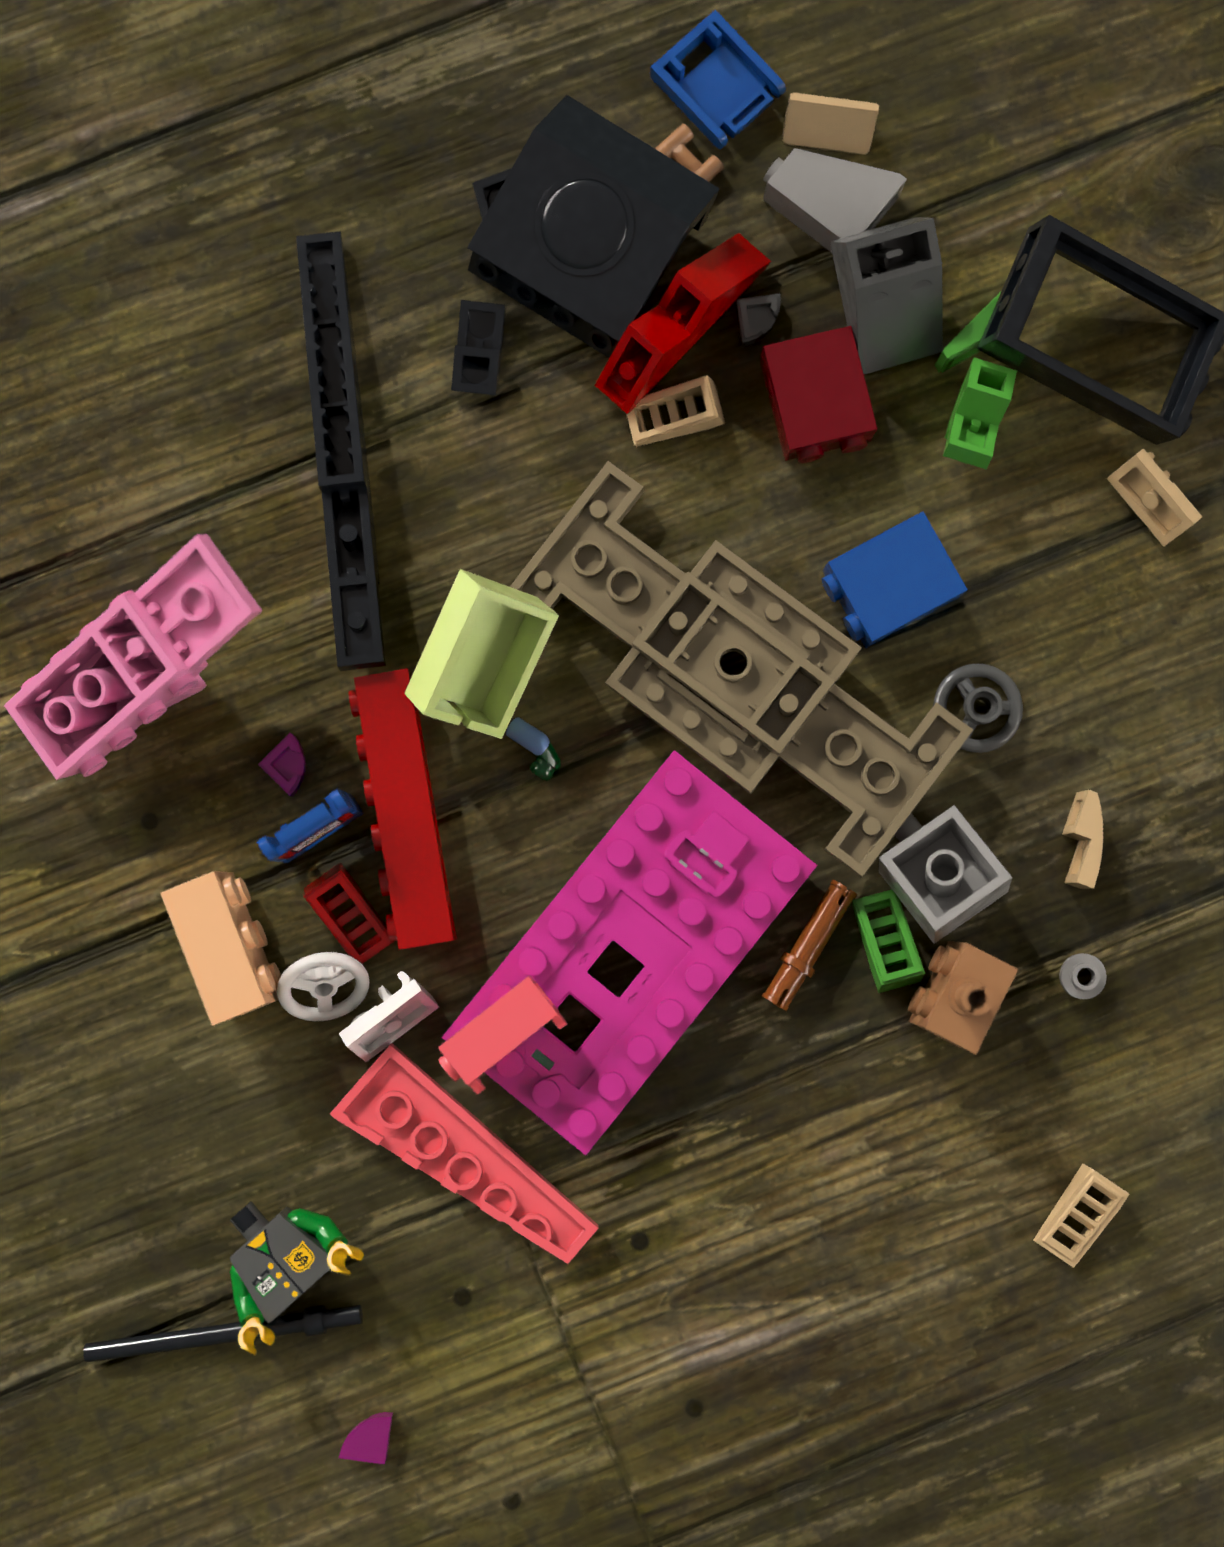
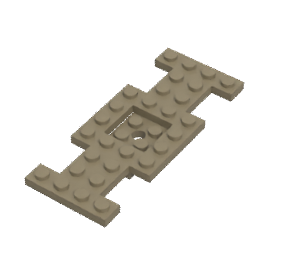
(782, 698)

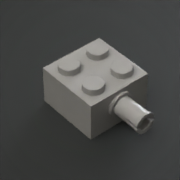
(943, 872)

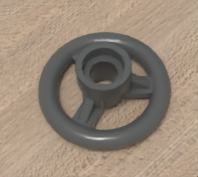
(990, 697)

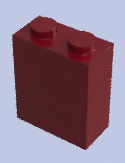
(818, 394)

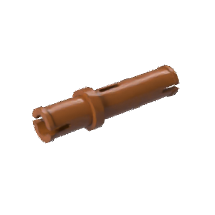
(809, 945)

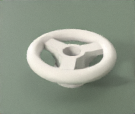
(322, 976)

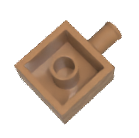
(961, 995)

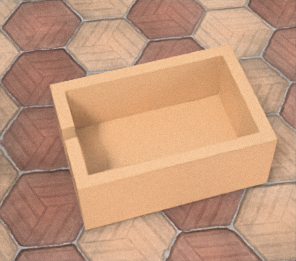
(222, 945)

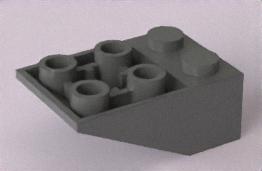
(892, 292)

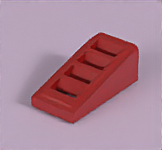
(335, 924)

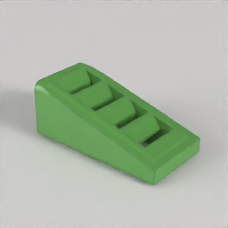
(967, 341)
(908, 954)

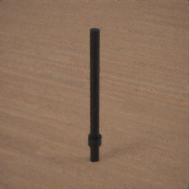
(312, 1321)

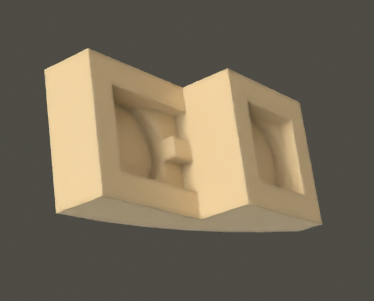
(1085, 825)

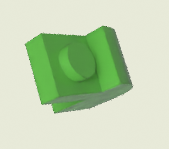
(979, 412)

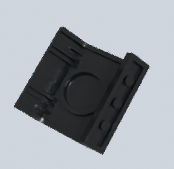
(587, 224)

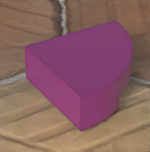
(286, 764)
(369, 1440)

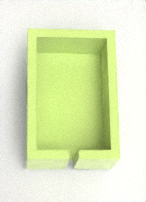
(480, 654)

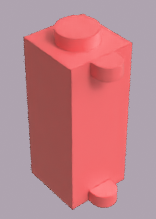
(497, 1032)

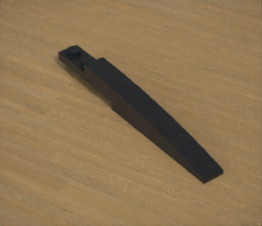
(341, 452)

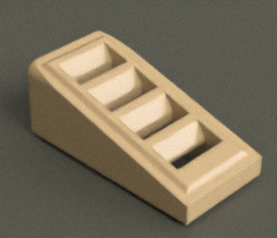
(678, 427)
(1103, 1214)

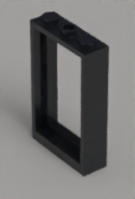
(1020, 292)

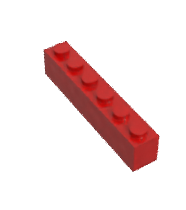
(404, 810)

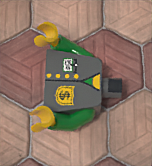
(281, 1264)

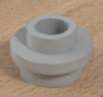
(1069, 972)

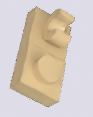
(1154, 497)

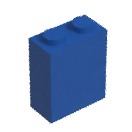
(892, 580)

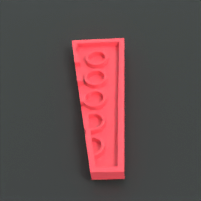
(435, 1133)

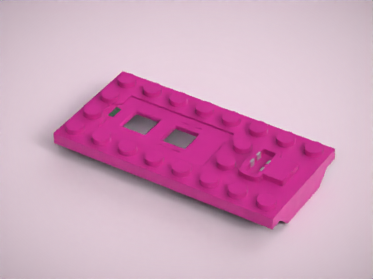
(685, 891)

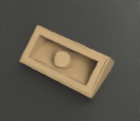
(830, 123)

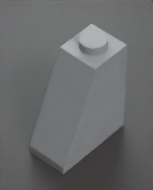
(830, 195)

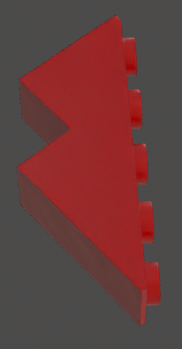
(684, 314)

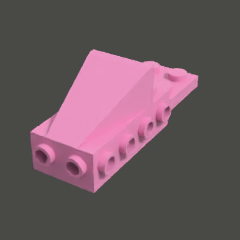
(133, 661)

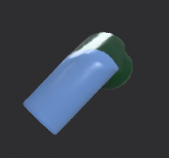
(537, 743)

